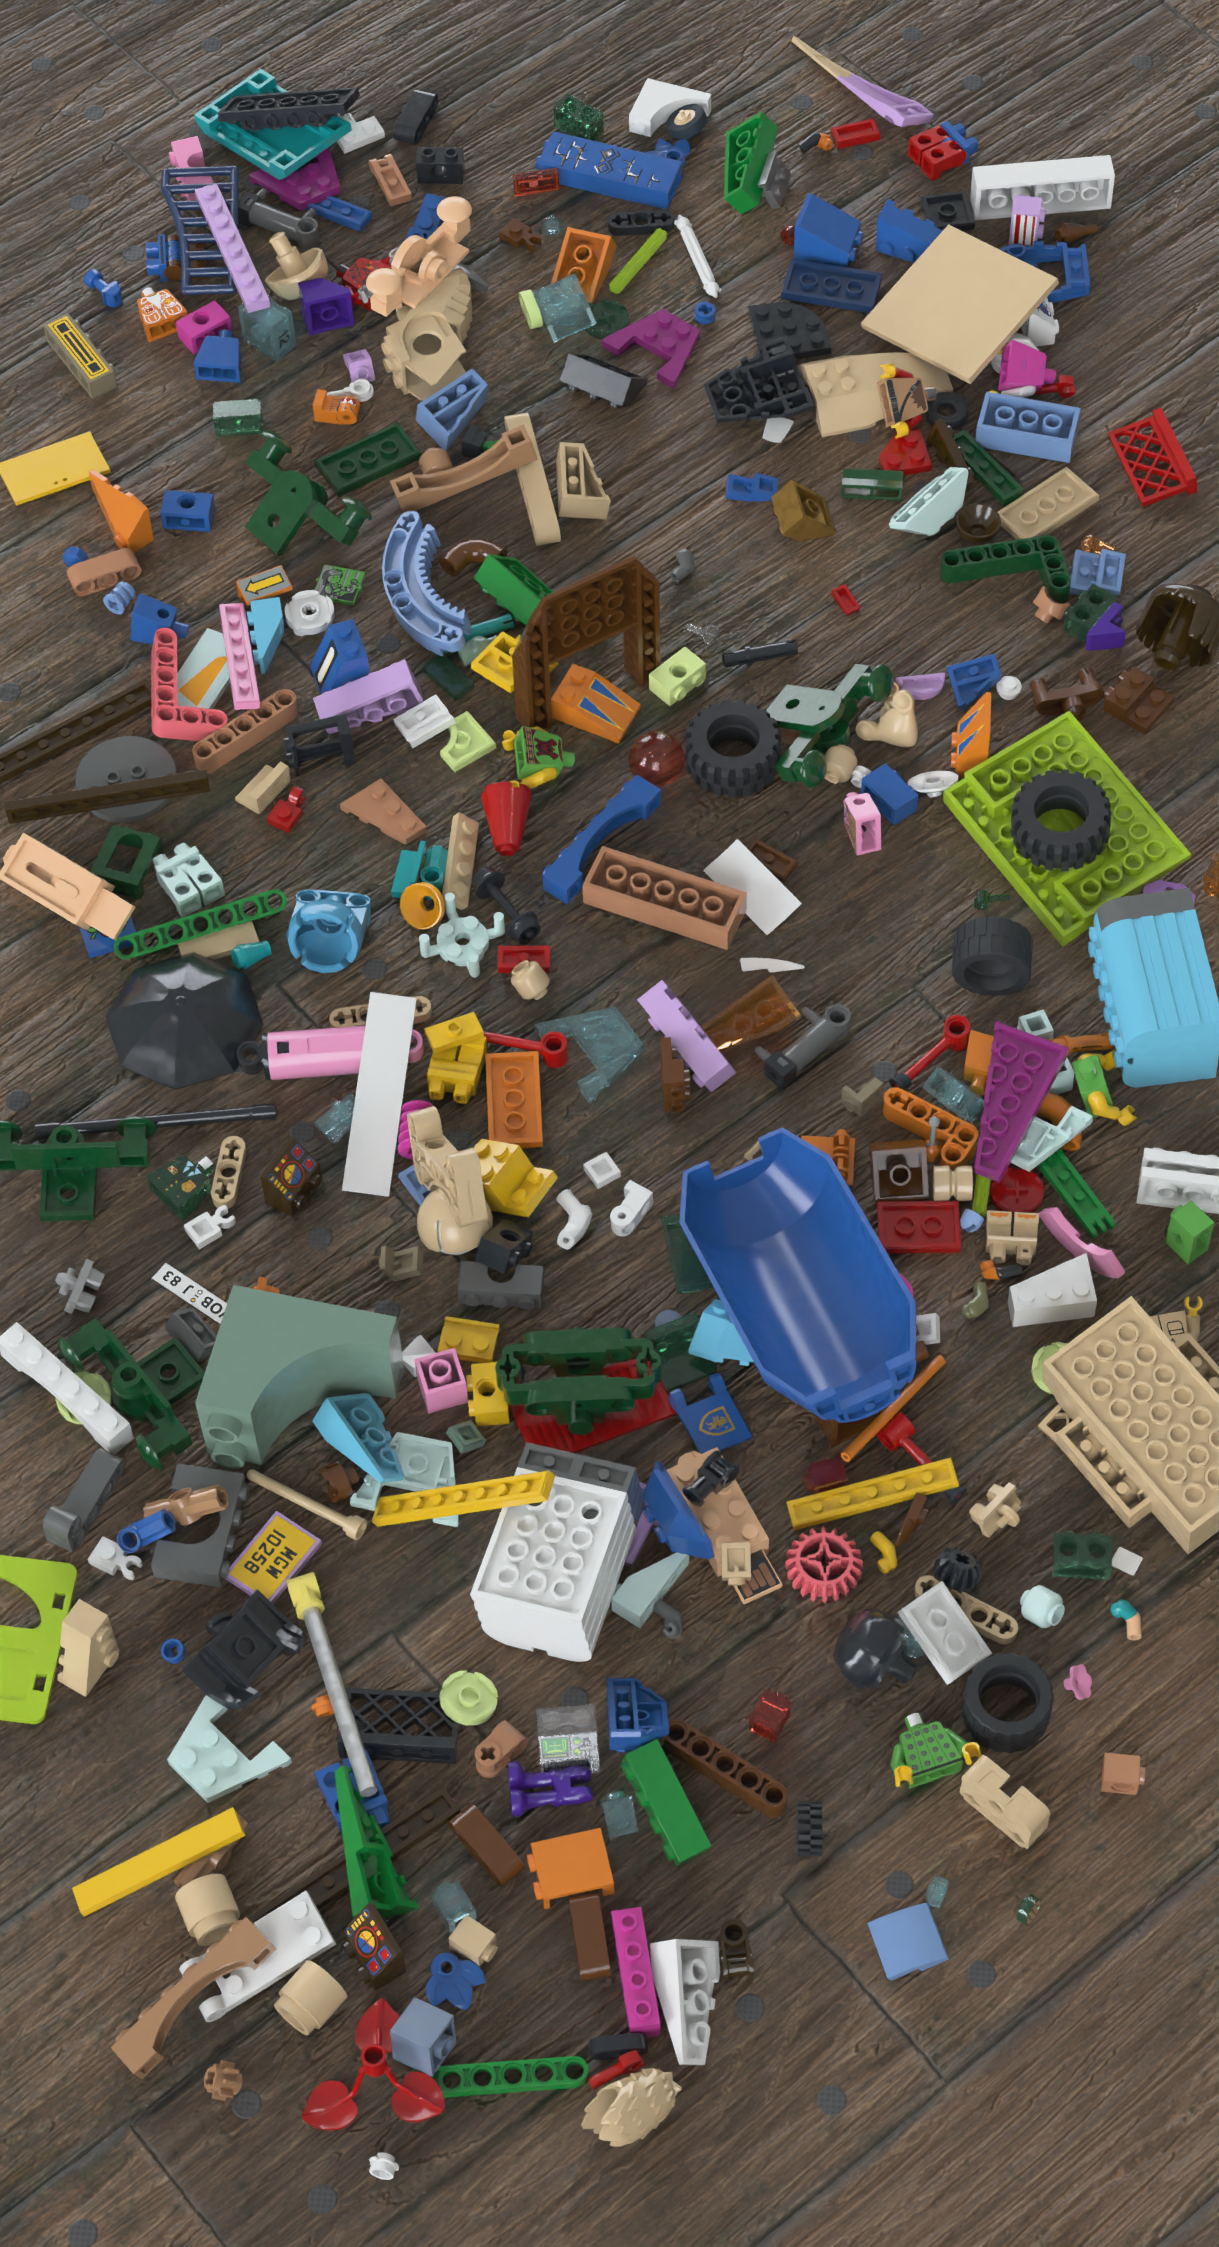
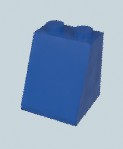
(826, 234)

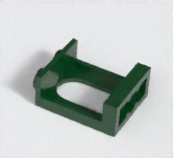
(127, 884)

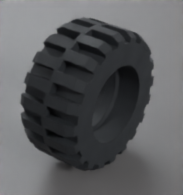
(737, 723)
(1066, 792)

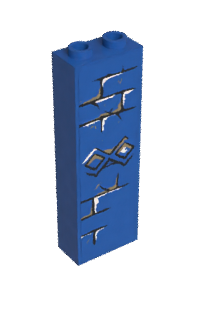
(612, 170)

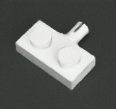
(361, 134)

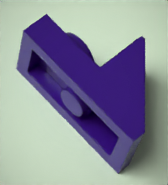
(1107, 630)

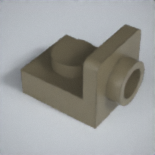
(864, 1099)

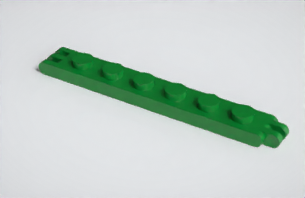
(1076, 1194)

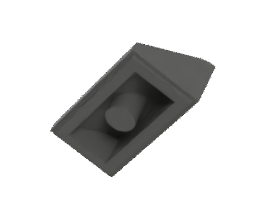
(192, 1333)

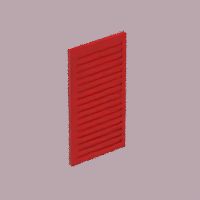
(547, 1432)

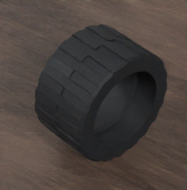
(992, 956)
(1014, 1671)

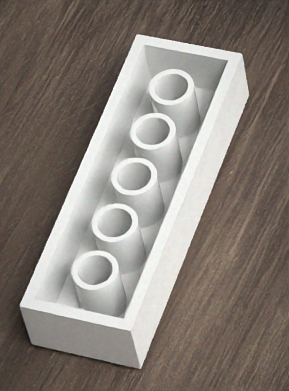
(1061, 184)

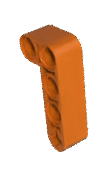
(902, 1108)

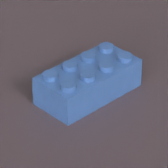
(1027, 427)

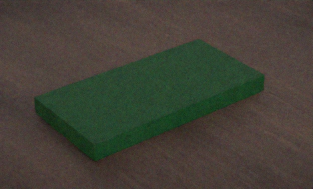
(368, 459)

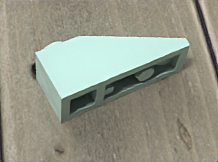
(642, 1590)

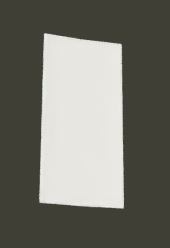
(767, 897)

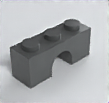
(522, 1291)

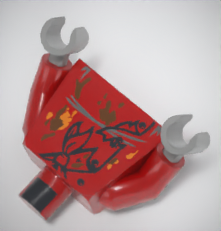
(356, 276)

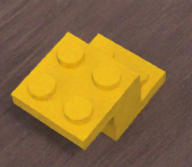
(496, 661)
(510, 1178)

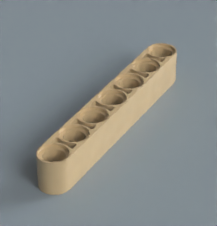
(535, 489)

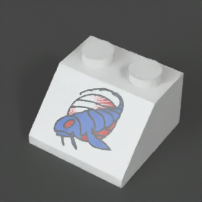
(1041, 326)

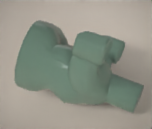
(473, 648)

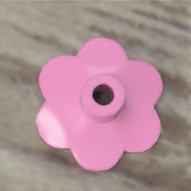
(1079, 1682)

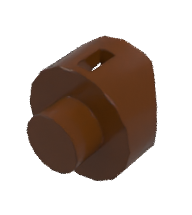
(339, 1480)

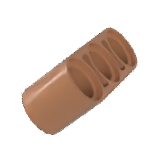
(104, 571)

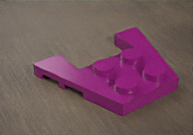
(303, 186)
(662, 335)

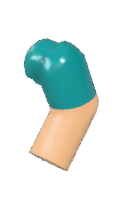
(1130, 1615)

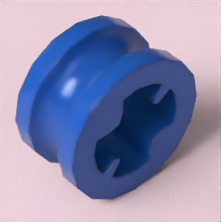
(703, 318)

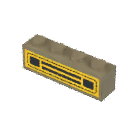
(80, 355)

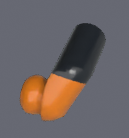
(816, 139)
(1005, 1272)

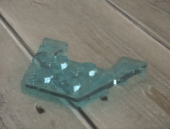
(604, 1039)

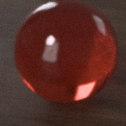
(656, 758)

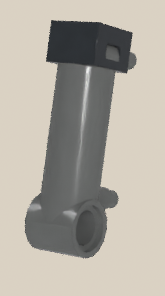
(301, 230)
(784, 1065)

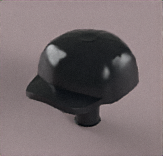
(872, 1648)

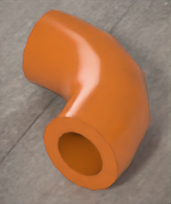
(1054, 1109)

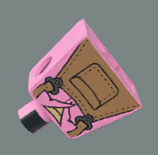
(859, 811)

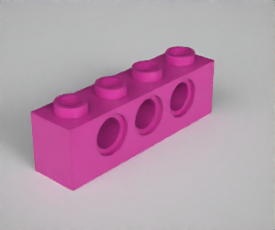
(635, 1971)

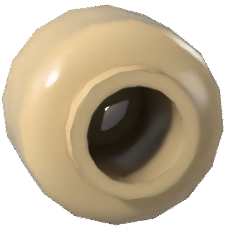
(840, 763)
(530, 980)

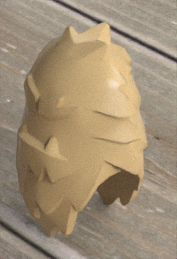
(631, 2106)

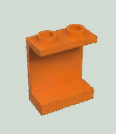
(570, 1866)

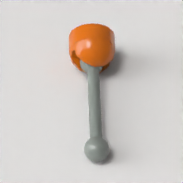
(933, 1145)

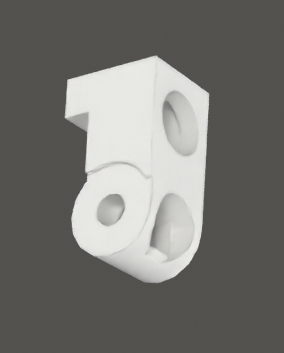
(632, 1209)

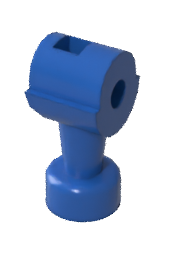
(110, 292)

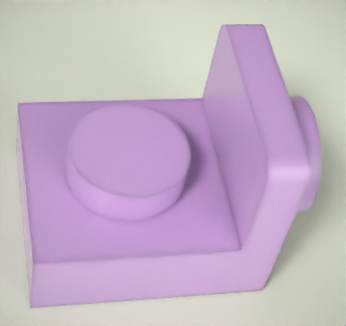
(359, 365)

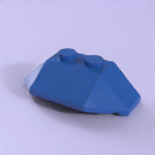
(673, 1516)
(634, 1714)

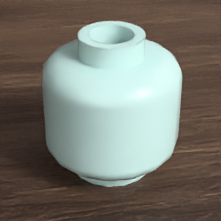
(1042, 1606)

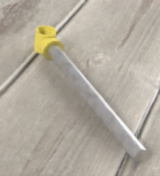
(306, 1598)

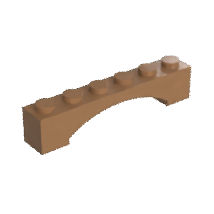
(426, 489)
(143, 2042)

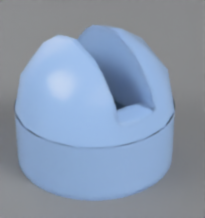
(971, 1220)

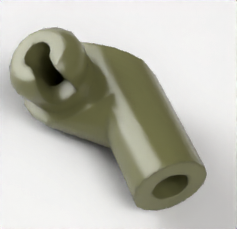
(979, 1303)

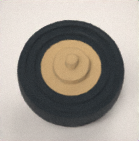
(686, 121)

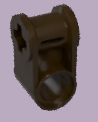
(735, 1955)

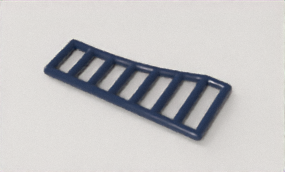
(186, 239)

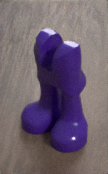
(559, 1780)

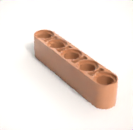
(245, 731)

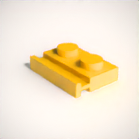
(471, 1339)

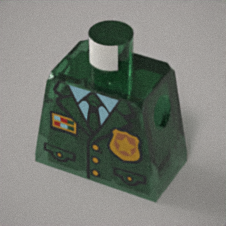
(182, 1184)

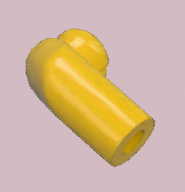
(887, 1548)

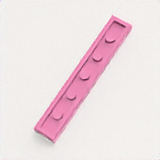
(239, 656)

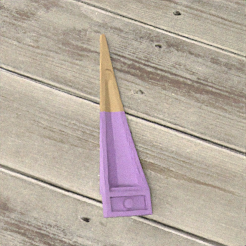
(891, 106)

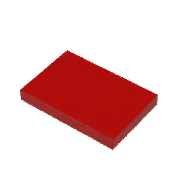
(919, 1226)

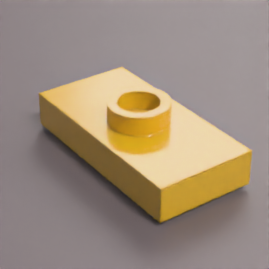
(454, 1032)

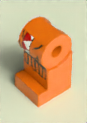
(335, 409)

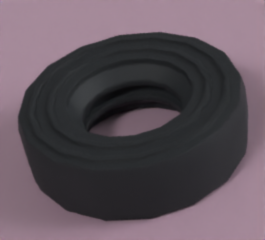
(951, 400)

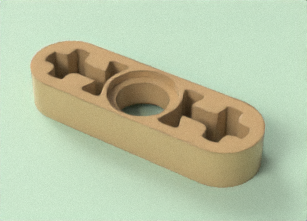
(224, 1162)

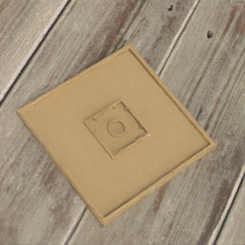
(959, 303)

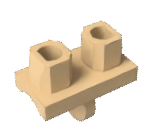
(999, 1512)

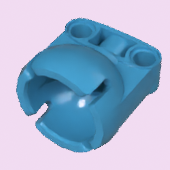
(328, 928)

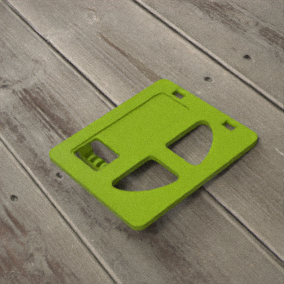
(35, 1651)

